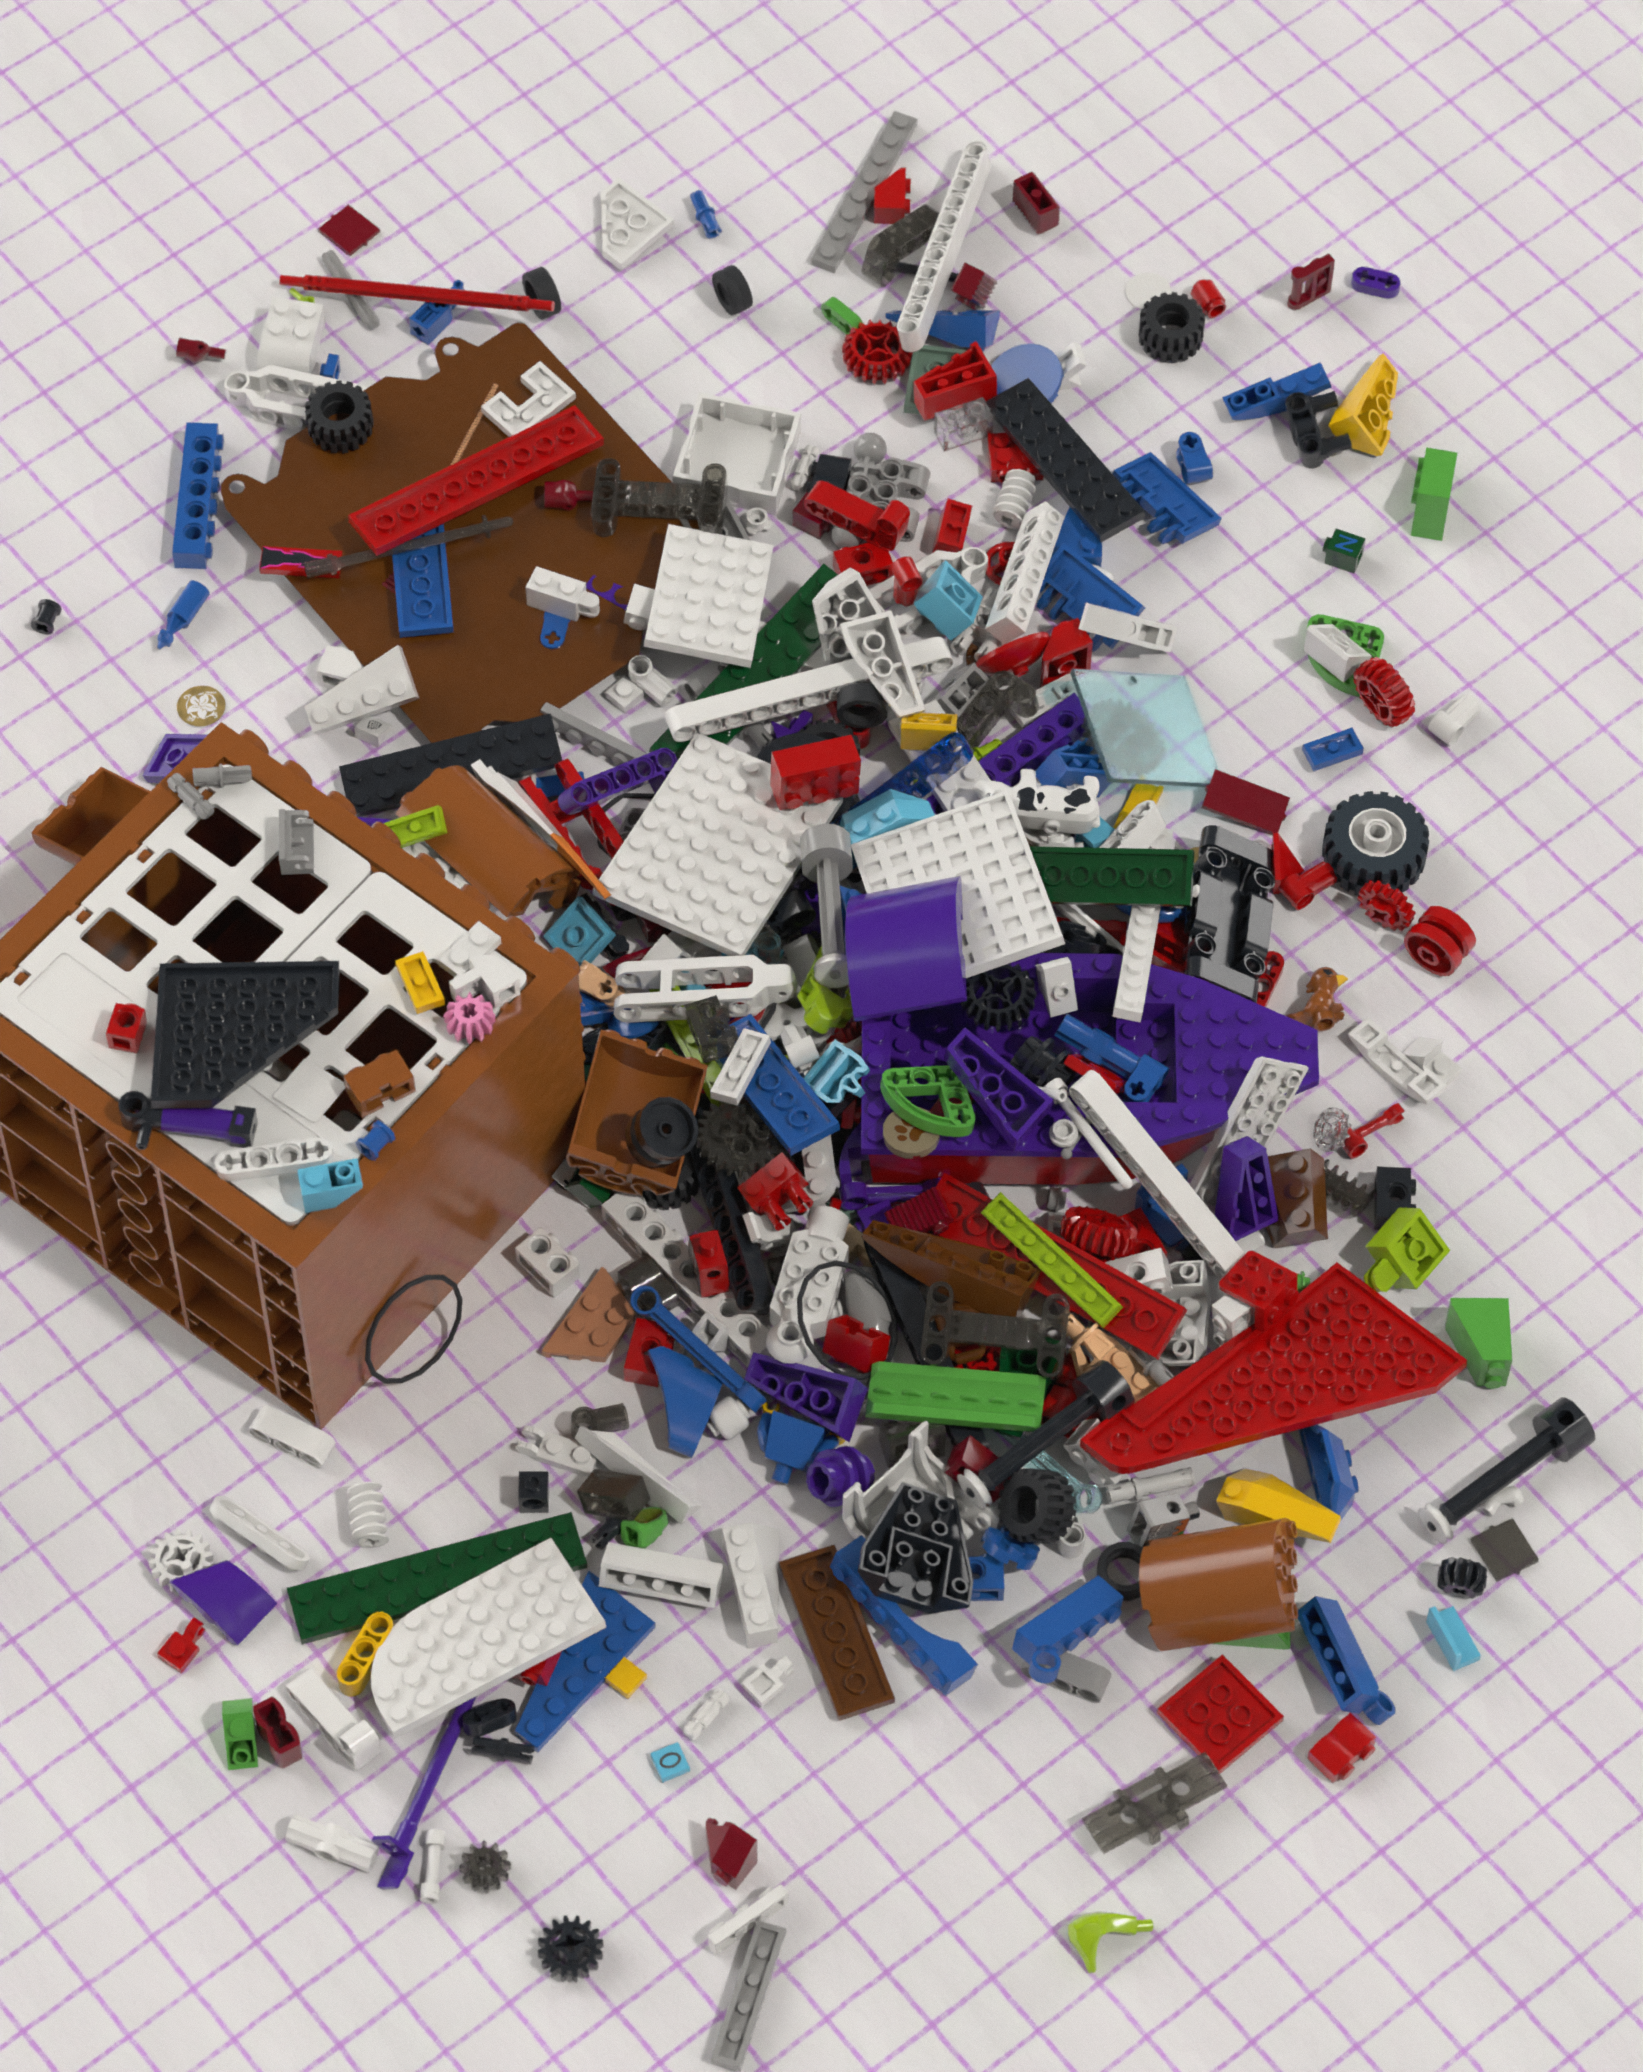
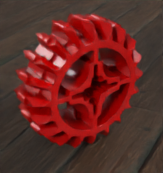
(876, 344)
(1384, 692)
(1098, 1231)

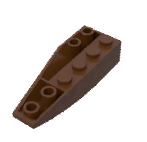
(976, 1274)

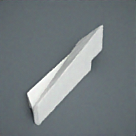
(623, 1459)

